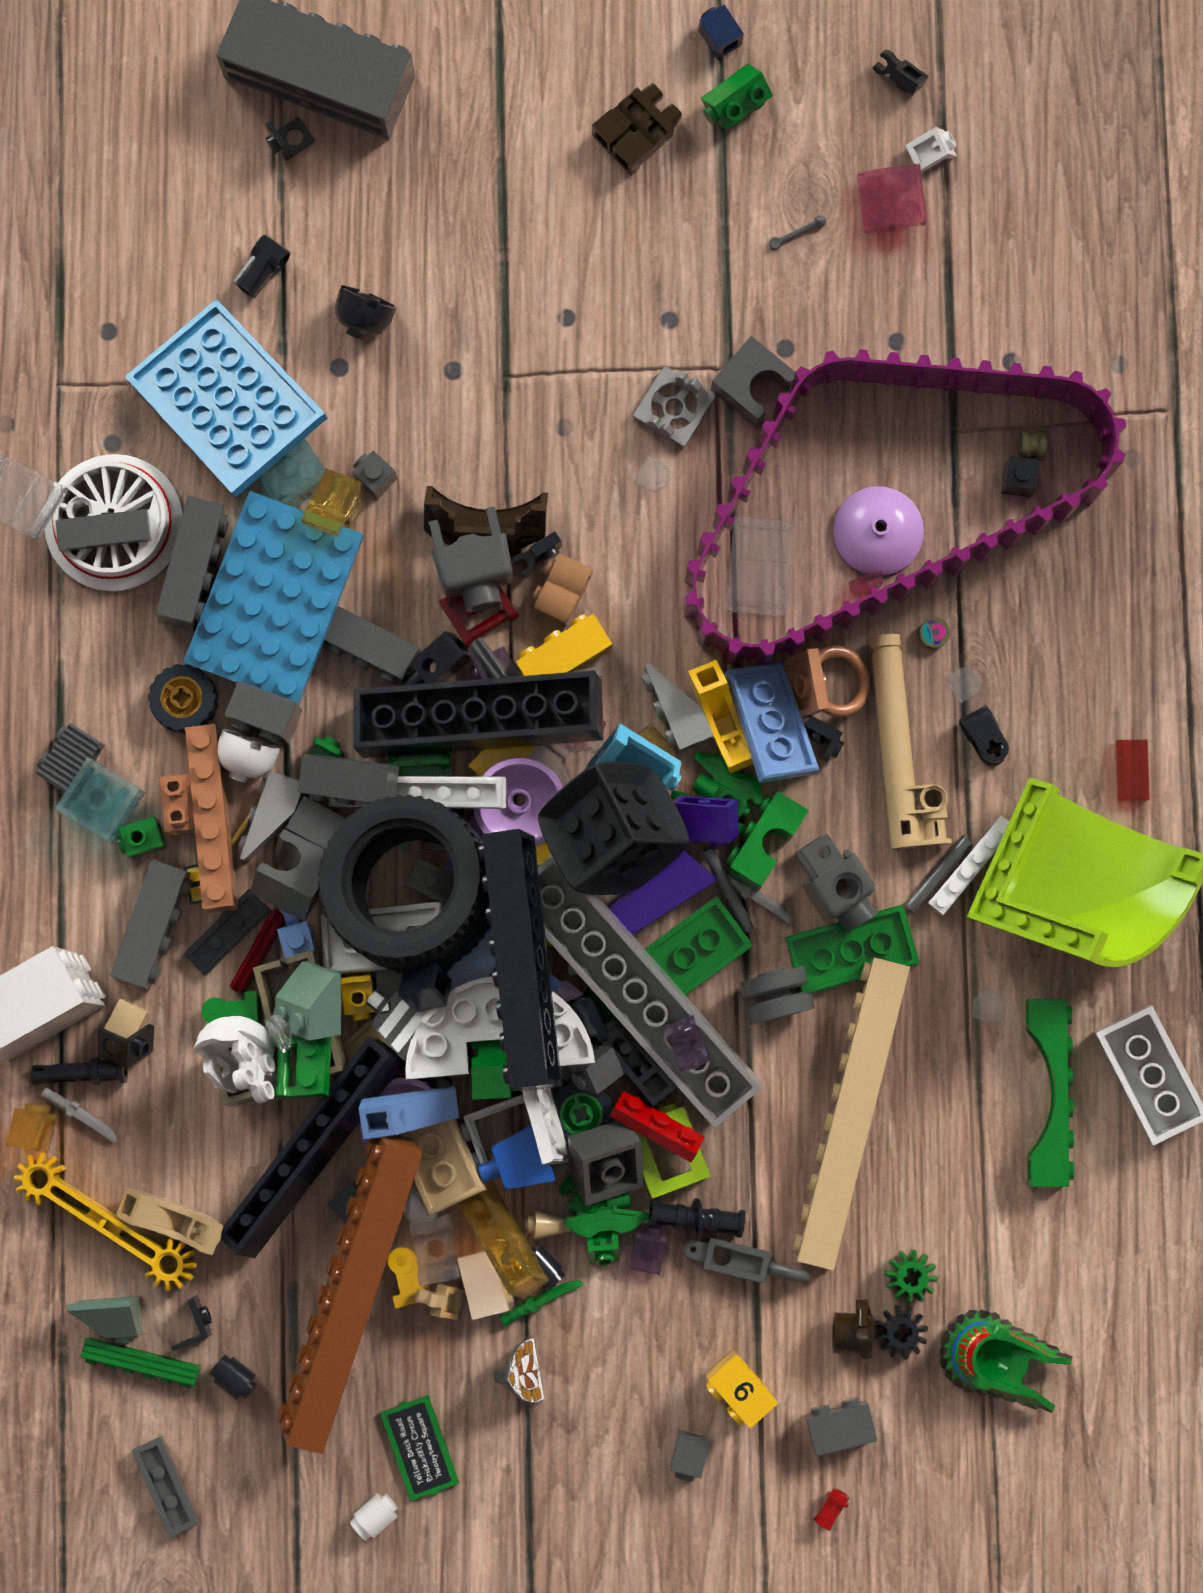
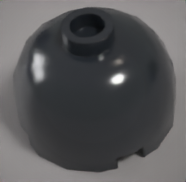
(363, 312)

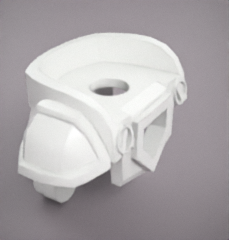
(247, 1065)

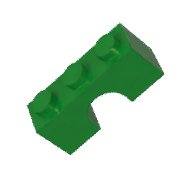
(780, 818)

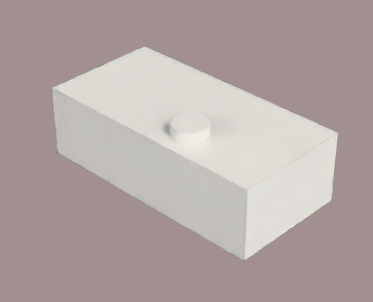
(1151, 1074)

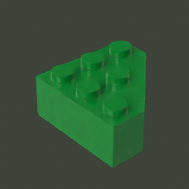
(488, 1071)

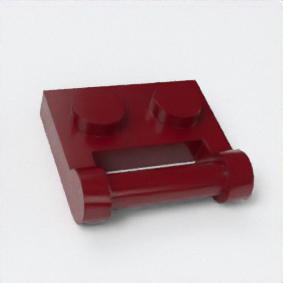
(457, 614)

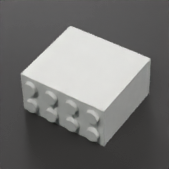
(45, 999)

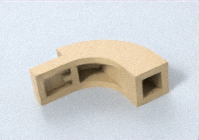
(170, 1219)

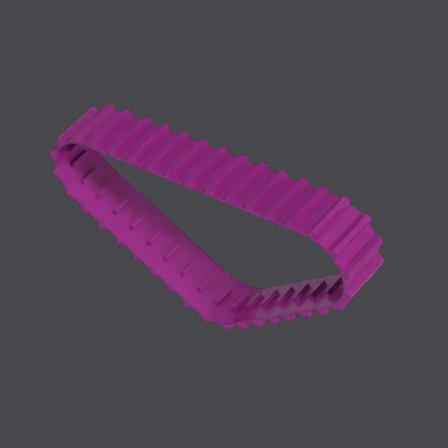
(920, 374)

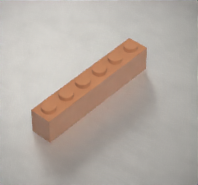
(211, 820)

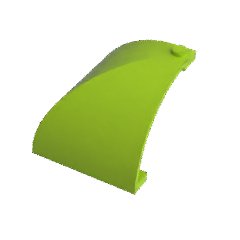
(1084, 882)

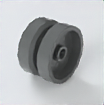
(776, 994)

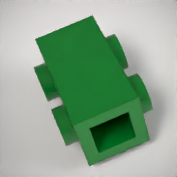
(736, 97)

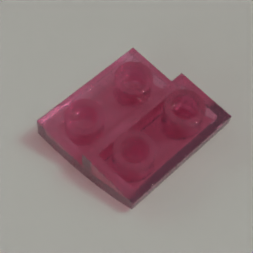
(892, 198)

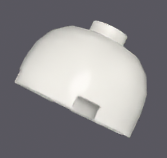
(245, 755)

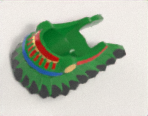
(993, 1356)

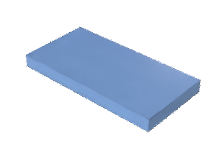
(771, 722)

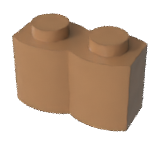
(562, 590)

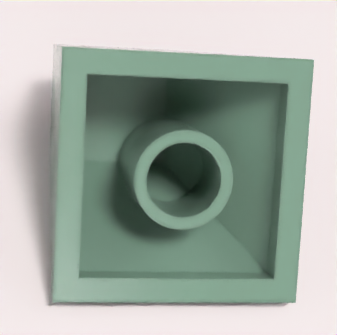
(110, 1317)

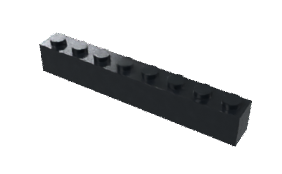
(310, 1149)

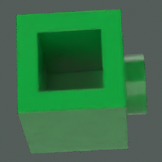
(141, 838)

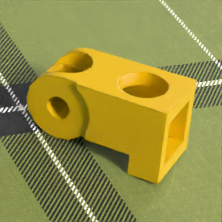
(405, 1266)

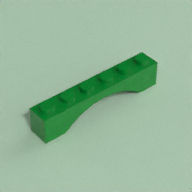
(1049, 1158)

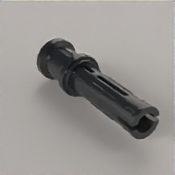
(93, 1071)

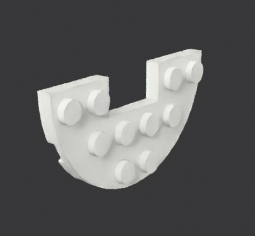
(471, 1016)

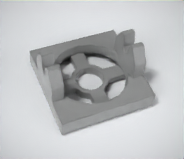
(667, 378)

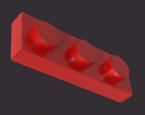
(657, 1126)

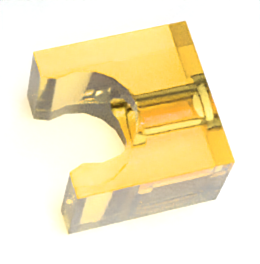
(333, 503)

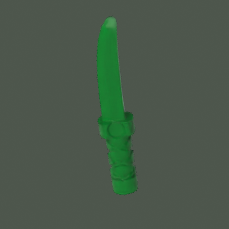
(533, 1303)

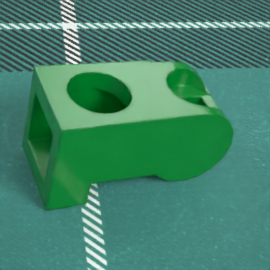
(250, 1008)

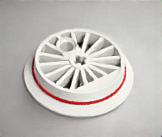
(164, 520)

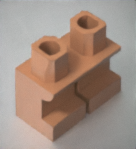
(177, 805)

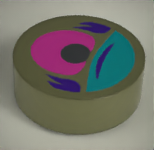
(934, 633)

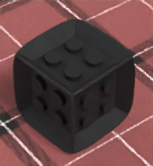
(613, 828)

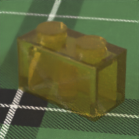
(32, 1127)

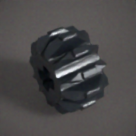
(909, 1338)

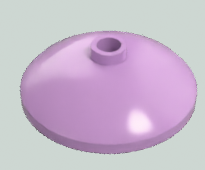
(872, 550)
(526, 778)

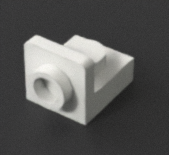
(932, 148)

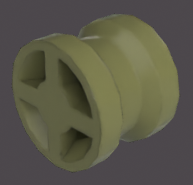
(1032, 444)

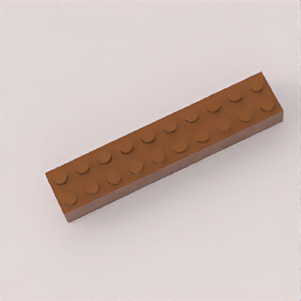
(348, 1292)

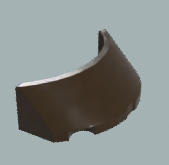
(520, 523)

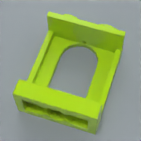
(650, 1171)

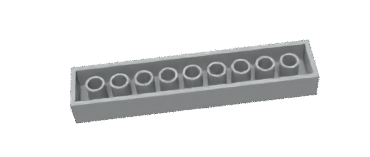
(640, 994)

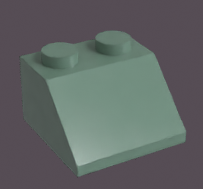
(311, 1002)

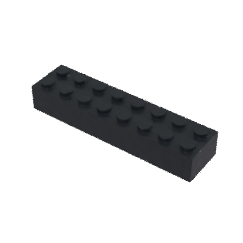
(478, 714)
(521, 960)

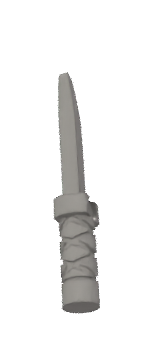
(759, 898)
(74, 1110)

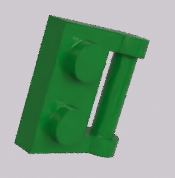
(311, 1069)

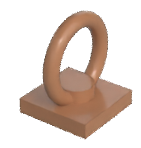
(810, 682)

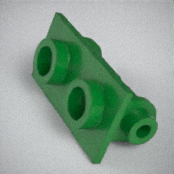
(423, 764)

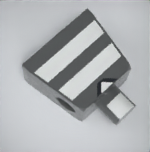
(394, 1021)

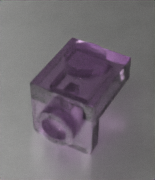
(687, 1043)

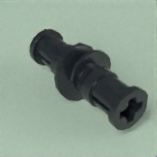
(697, 1218)

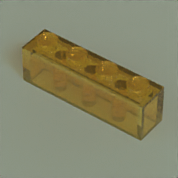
(503, 1242)

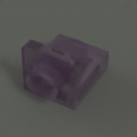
(649, 1248)

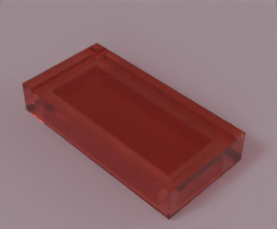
(1132, 770)

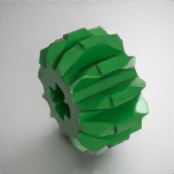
(920, 1280)

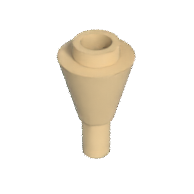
(544, 1225)

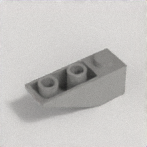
(682, 715)
(273, 813)

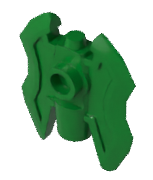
(725, 785)
(602, 1215)

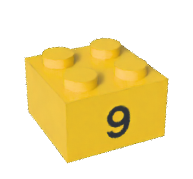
(741, 1389)

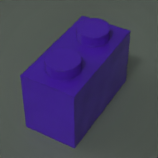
(709, 819)

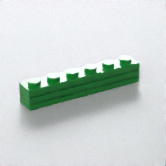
(140, 1361)

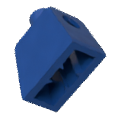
(517, 1162)

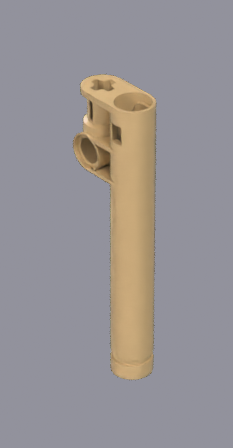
(903, 799)

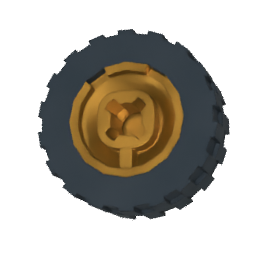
(182, 698)

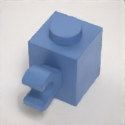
(296, 937)

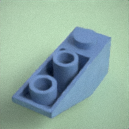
(407, 1111)

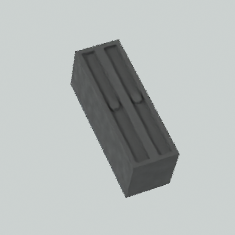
(317, 65)

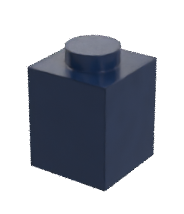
(720, 31)

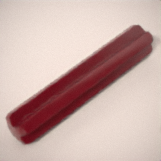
(257, 952)

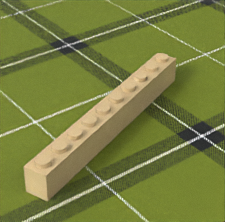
(852, 1113)

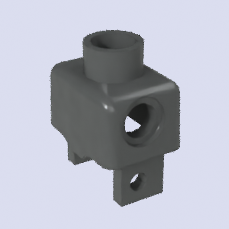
(474, 565)
(824, 876)

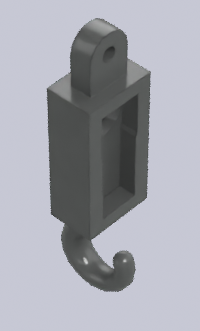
(745, 1261)

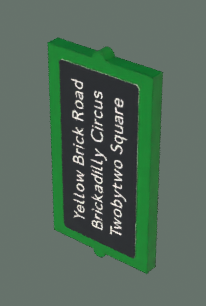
(419, 1447)

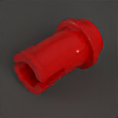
(831, 1508)

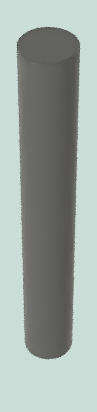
(938, 873)
(728, 889)

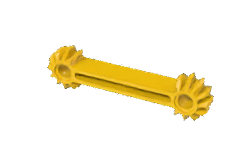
(104, 1221)

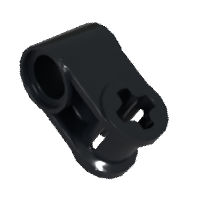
(981, 731)

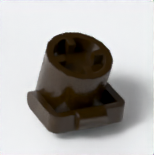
(853, 1331)

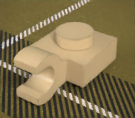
(444, 1302)

